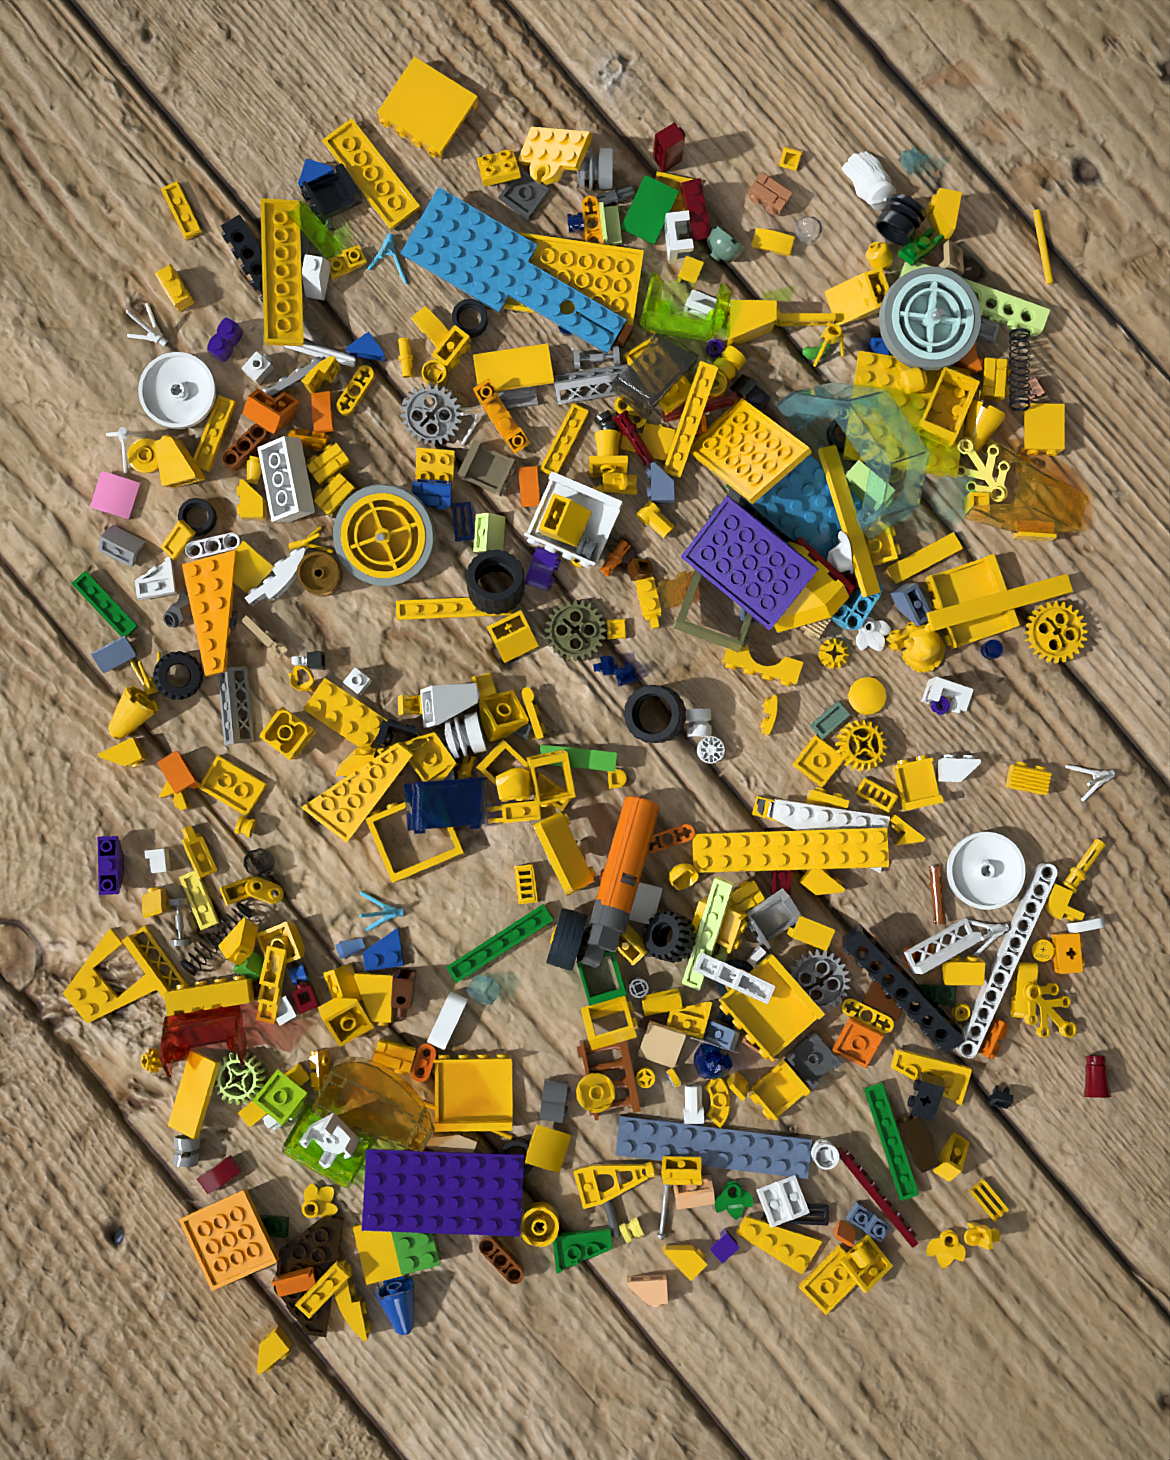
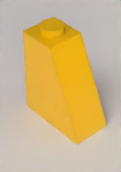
(176, 463)
(376, 995)

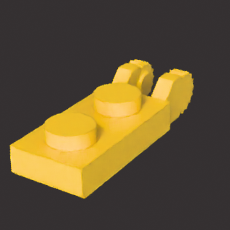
(533, 712)
(516, 812)

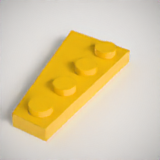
(955, 1075)
(783, 1244)

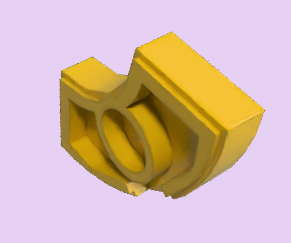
(719, 1101)

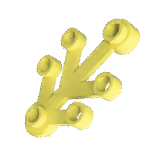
(984, 471)

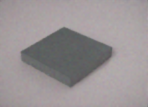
(524, 195)

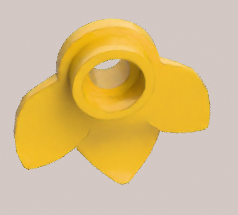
(321, 1199)
(946, 1251)

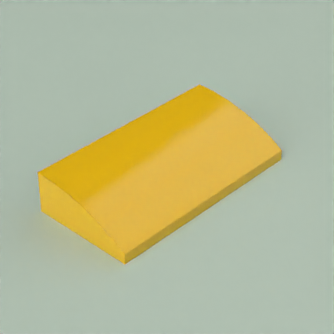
(515, 367)

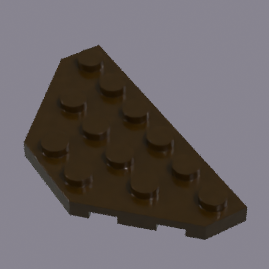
(318, 1248)

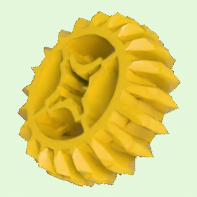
(871, 735)

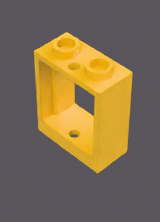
(494, 754)
(548, 758)
(603, 1009)

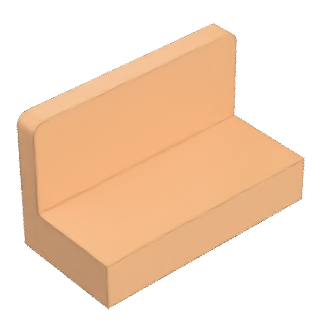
(694, 1195)

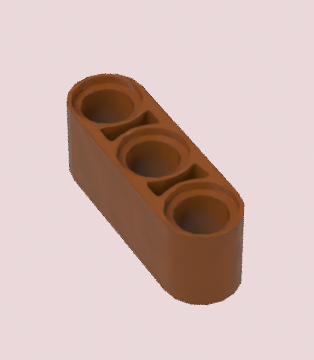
(235, 449)
(503, 1267)

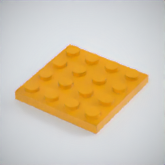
(229, 1239)

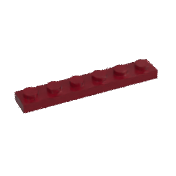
(882, 1202)

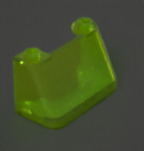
(342, 1170)

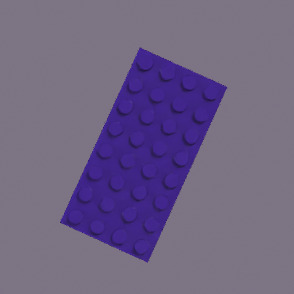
(442, 1192)

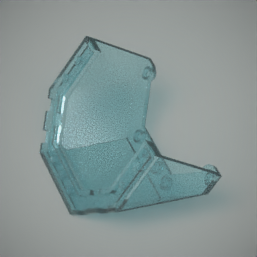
(881, 438)

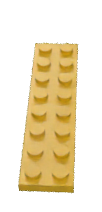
(281, 274)

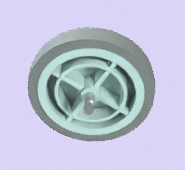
(929, 318)

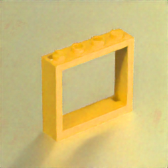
(391, 809)

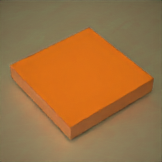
(858, 1042)

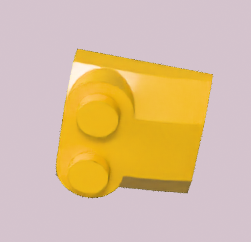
(285, 937)

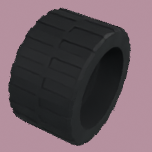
(490, 562)
(632, 714)

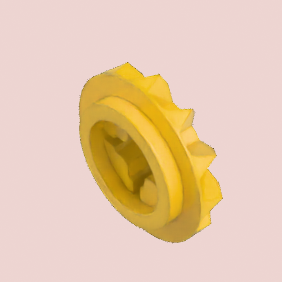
(826, 658)

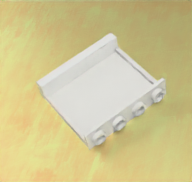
(599, 527)

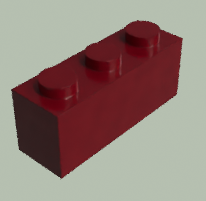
(668, 147)
(694, 201)

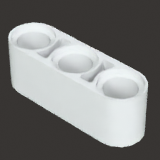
(205, 546)
(447, 1020)

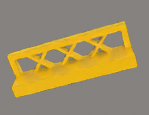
(148, 966)

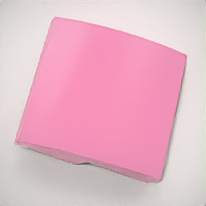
(114, 495)

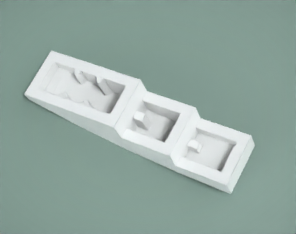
(734, 978)

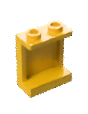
(1044, 429)
(916, 783)
(732, 925)
(778, 1090)

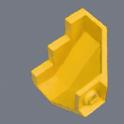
(816, 601)

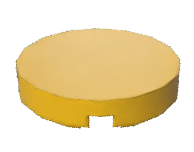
(595, 1092)

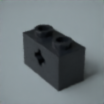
(926, 1096)

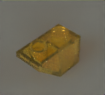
(674, 591)

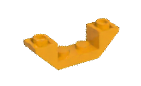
(500, 417)

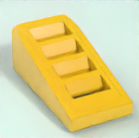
(890, 805)
(530, 867)
(738, 1085)

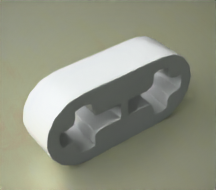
(1086, 924)

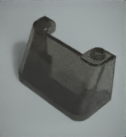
(654, 373)

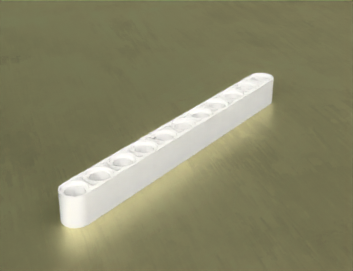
(1014, 953)

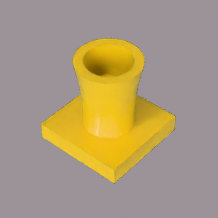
(607, 455)

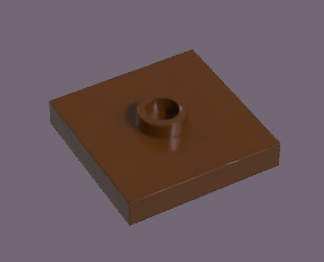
(880, 1001)

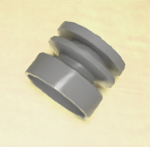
(597, 168)

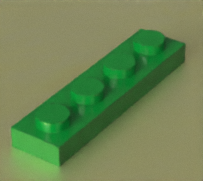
(104, 604)

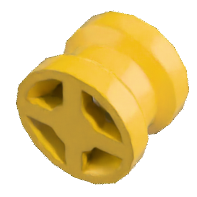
(245, 826)
(643, 1079)

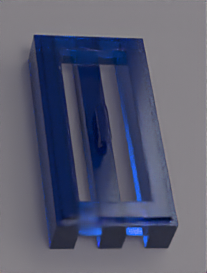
(455, 521)

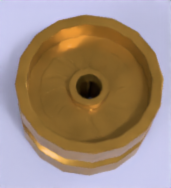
(313, 564)

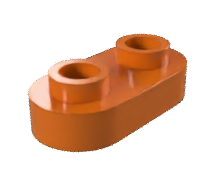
(424, 1062)

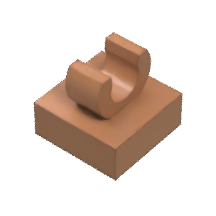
(1037, 387)

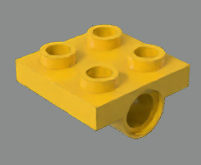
(498, 167)
(866, 1263)

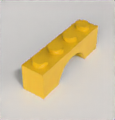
(786, 671)

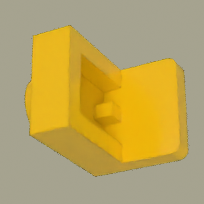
(409, 705)

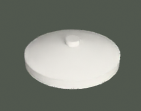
(177, 390)
(986, 870)

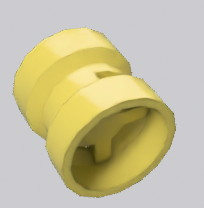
(636, 1228)

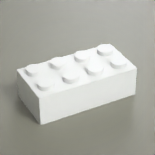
(286, 479)

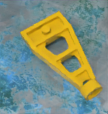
(588, 1187)

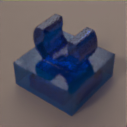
(606, 666)
(625, 674)

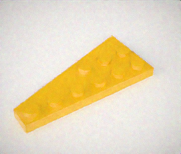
(354, 797)

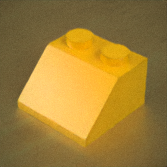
(944, 211)
(345, 1019)

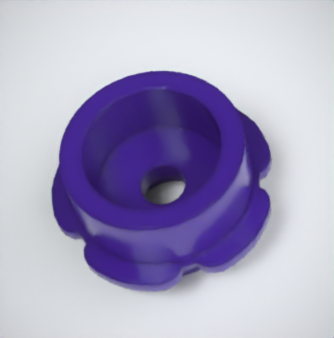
(715, 343)
(940, 710)

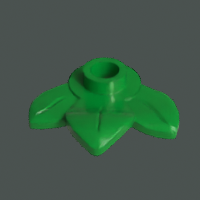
(735, 1201)

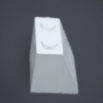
(446, 701)

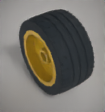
(566, 939)

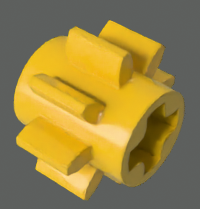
(150, 1061)

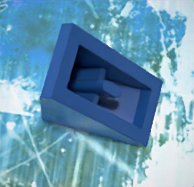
(314, 172)
(366, 348)

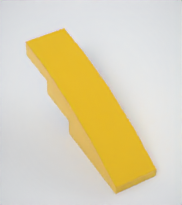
(271, 984)

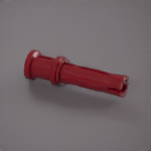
(629, 430)

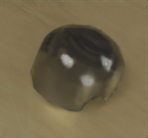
(259, 862)

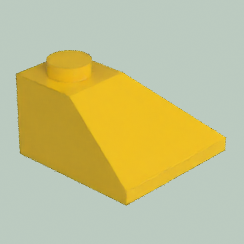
(501, 715)

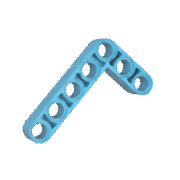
(852, 610)

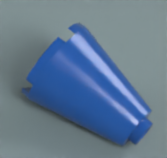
(398, 1303)

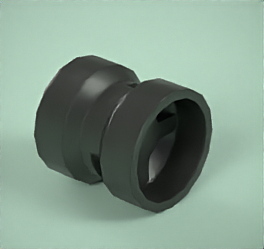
(605, 421)

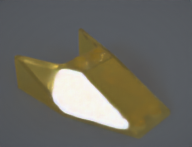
(1040, 503)

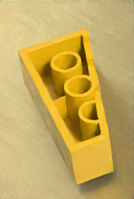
(209, 996)

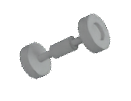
(596, 357)
(179, 922)

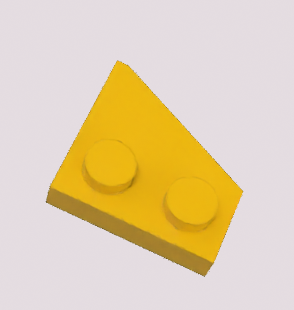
(690, 1018)

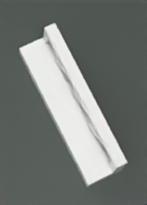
(945, 953)

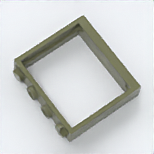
(705, 633)

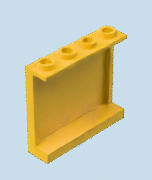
(426, 107)
(966, 584)
(779, 1021)
(473, 1093)

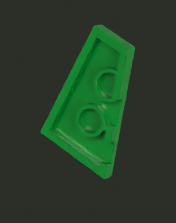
(579, 1245)

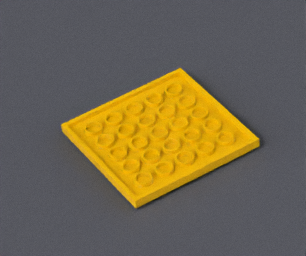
(882, 373)

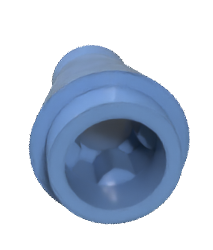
(349, 947)

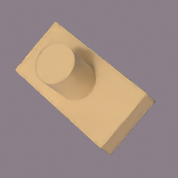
(952, 258)

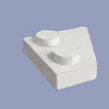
(157, 582)

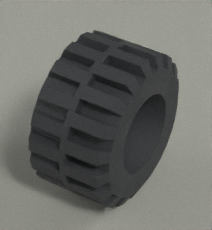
(190, 663)
(681, 940)

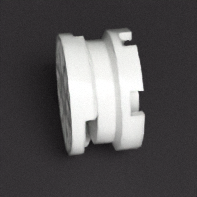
(710, 749)

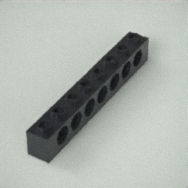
(945, 1040)

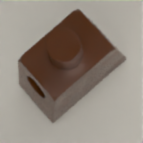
(403, 991)

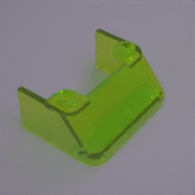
(658, 318)

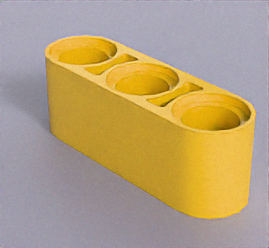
(1023, 973)

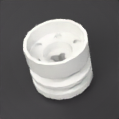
(465, 735)

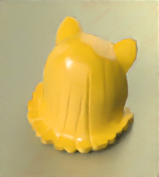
(923, 650)

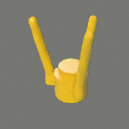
(831, 335)
(147, 683)

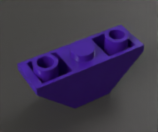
(110, 865)

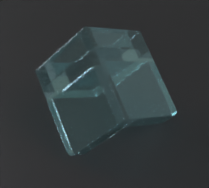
(912, 160)
(483, 990)

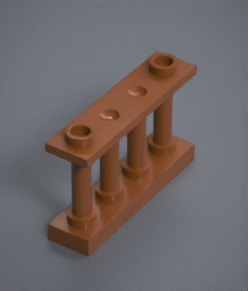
(623, 1063)

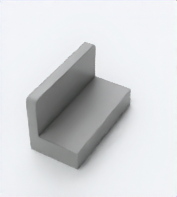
(120, 545)

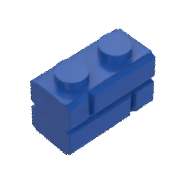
(433, 492)

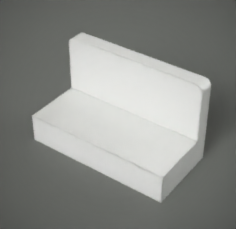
(699, 304)

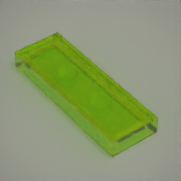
(314, 229)

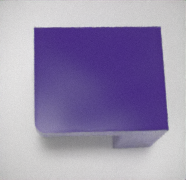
(724, 1246)

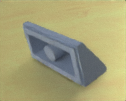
(114, 654)

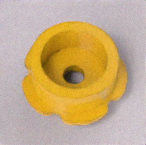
(966, 1012)

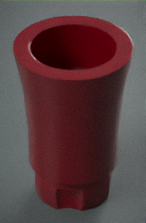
(1096, 1077)

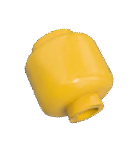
(879, 255)
(912, 380)

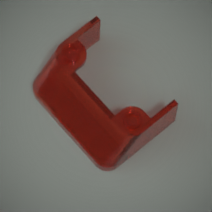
(201, 1029)

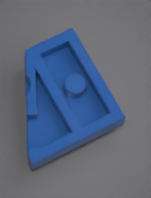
(384, 953)

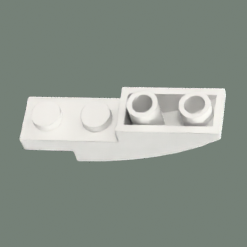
(285, 575)

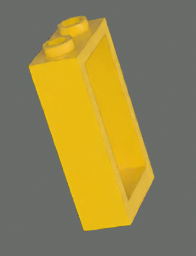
(936, 432)

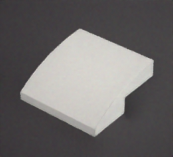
(782, 1201)

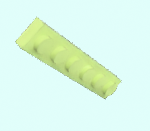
(708, 929)

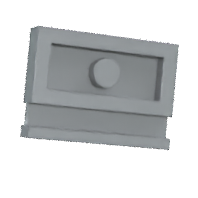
(519, 397)

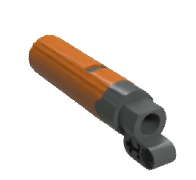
(619, 879)

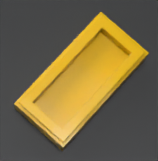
(178, 539)

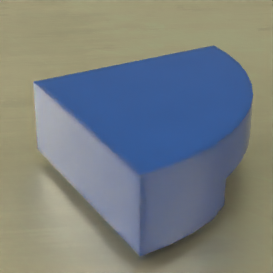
(879, 346)

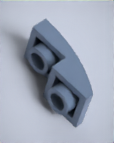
(868, 1222)

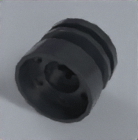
(900, 219)

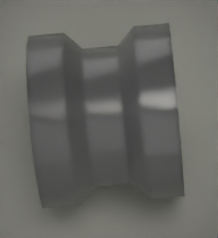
(586, 547)

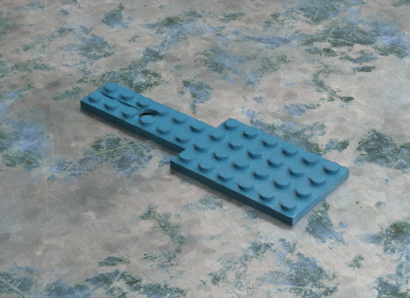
(494, 264)

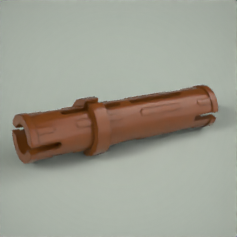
(937, 894)

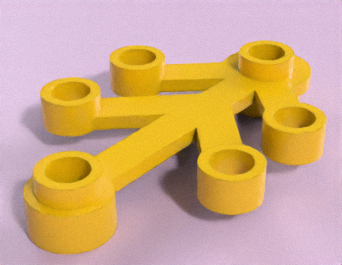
(1032, 993)

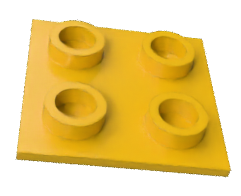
(435, 464)

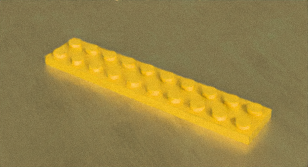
(791, 850)

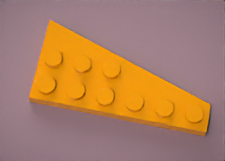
(211, 603)

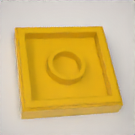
(818, 761)

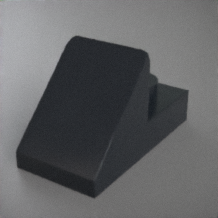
(748, 390)

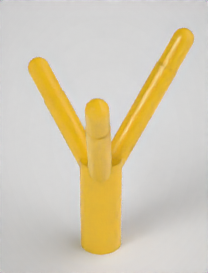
(305, 542)

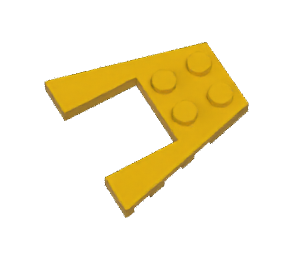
(92, 994)

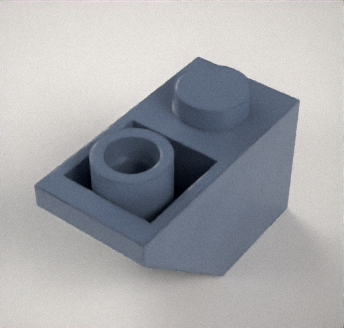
(661, 485)

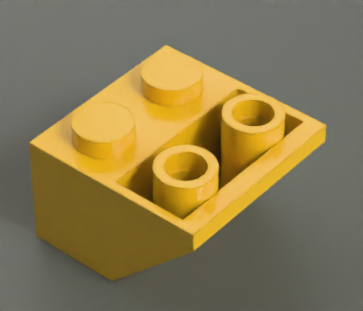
(564, 520)
(512, 636)

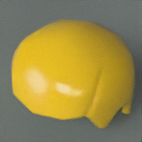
(683, 876)

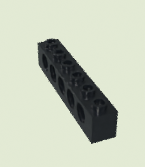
(235, 229)

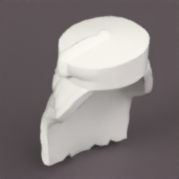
(870, 179)

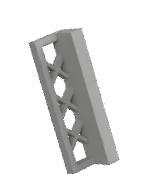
(587, 378)
(229, 706)

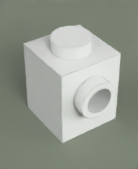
(258, 367)

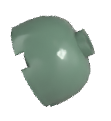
(723, 245)

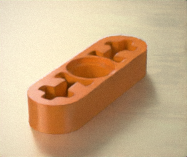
(682, 838)

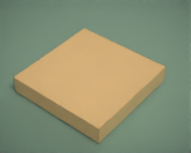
(661, 1044)

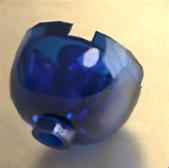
(711, 1062)

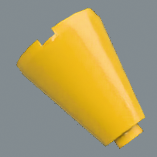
(981, 423)
(131, 712)

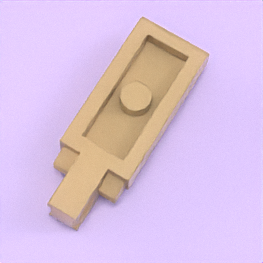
(265, 637)

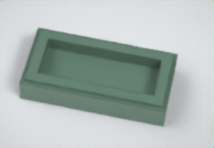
(830, 720)

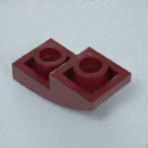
(219, 1174)

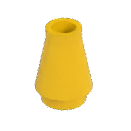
(253, 470)

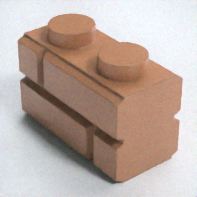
(769, 194)

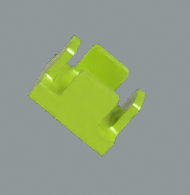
(281, 1098)

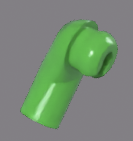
(812, 352)

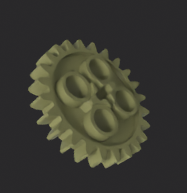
(588, 618)

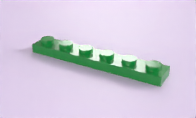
(499, 943)
(890, 1141)

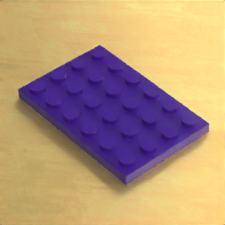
(749, 562)

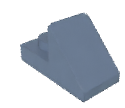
(721, 1034)

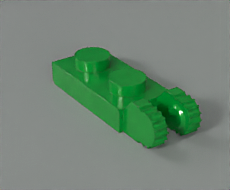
(920, 247)

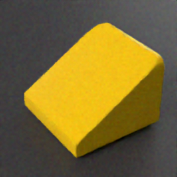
(790, 158)

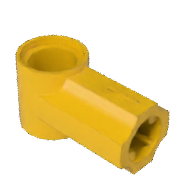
(652, 516)

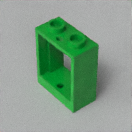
(608, 994)

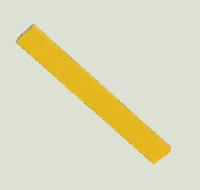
(847, 517)
(999, 602)

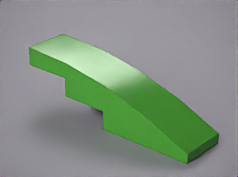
(585, 758)

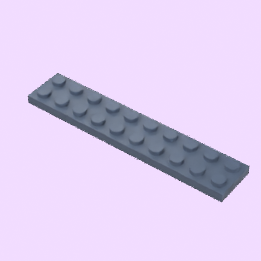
(716, 1145)

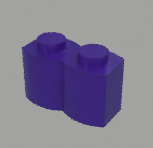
(227, 336)
(542, 568)

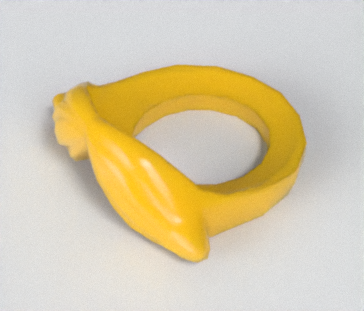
(294, 679)

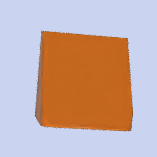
(845, 1233)

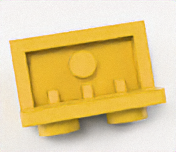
(819, 797)

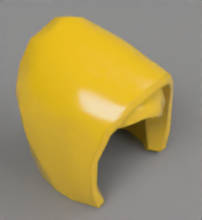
(514, 784)

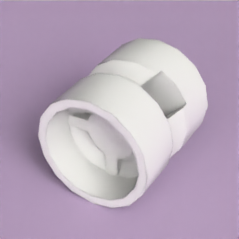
(698, 722)
(824, 1154)

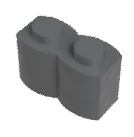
(553, 1100)

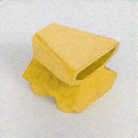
(287, 733)

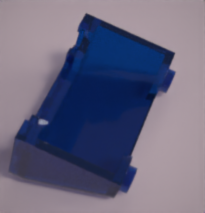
(446, 804)

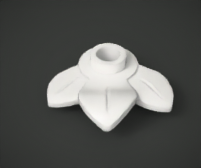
(874, 636)

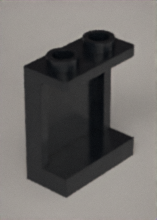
(332, 194)

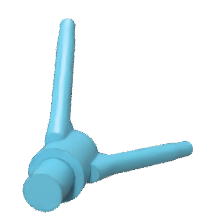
(388, 249)
(388, 912)

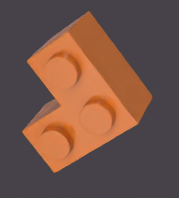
(269, 411)

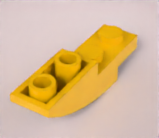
(352, 1307)

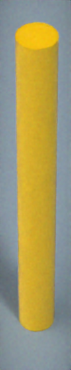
(1043, 247)

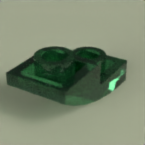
(941, 993)
(276, 1225)

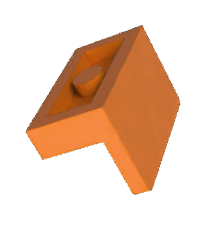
(178, 772)
(294, 1281)

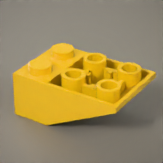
(858, 296)

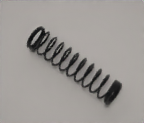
(1019, 339)
(193, 971)

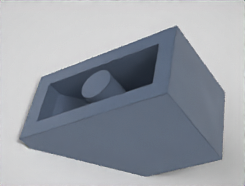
(911, 603)

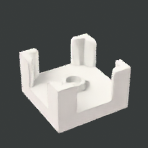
(676, 248)
(938, 686)
(332, 1137)

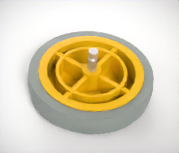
(384, 534)

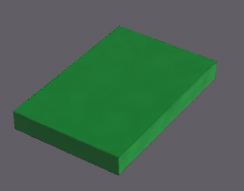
(649, 209)

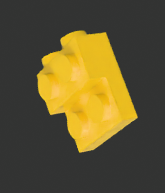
(883, 548)

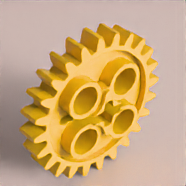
(1070, 623)

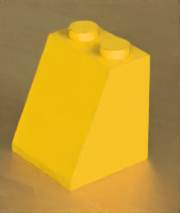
(750, 320)

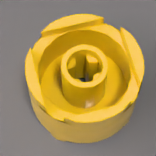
(540, 1213)

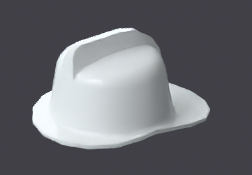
(841, 556)

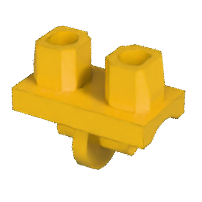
(619, 483)
(981, 1235)

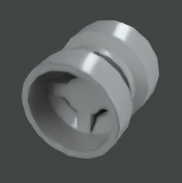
(636, 985)

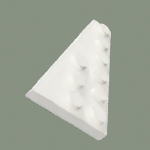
(817, 817)

